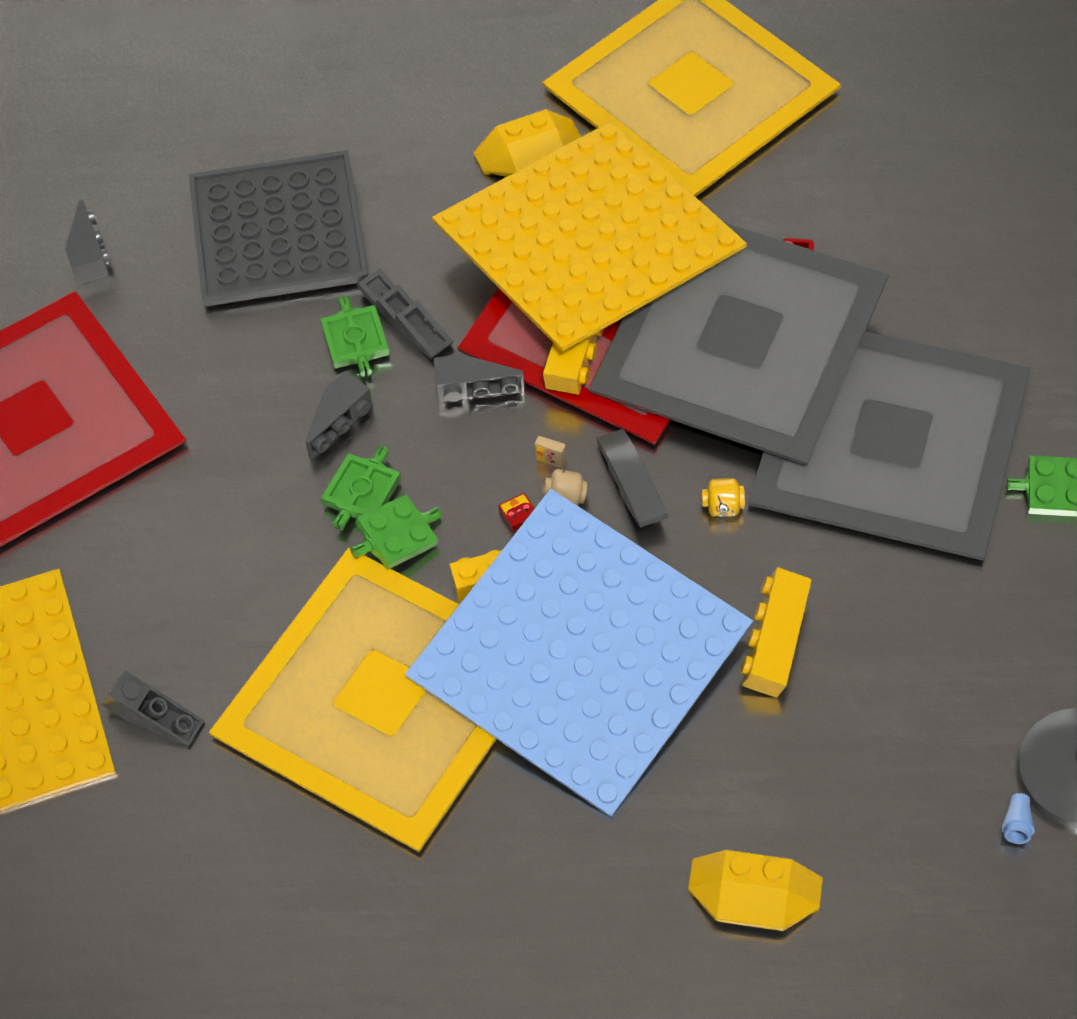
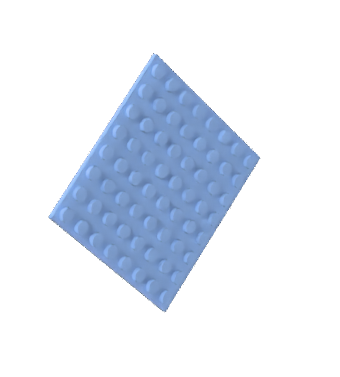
(579, 651)

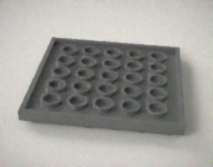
(277, 228)

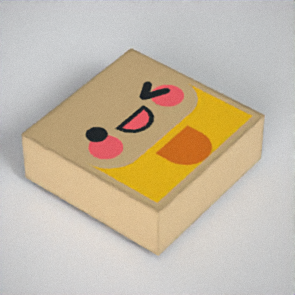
(550, 452)

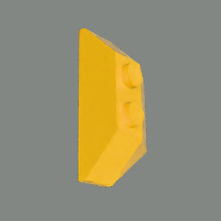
(524, 142)
(754, 889)

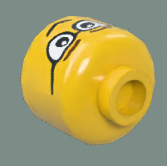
(723, 497)

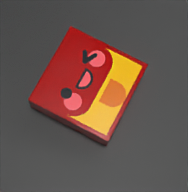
(516, 511)

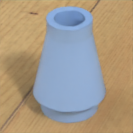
(1018, 822)

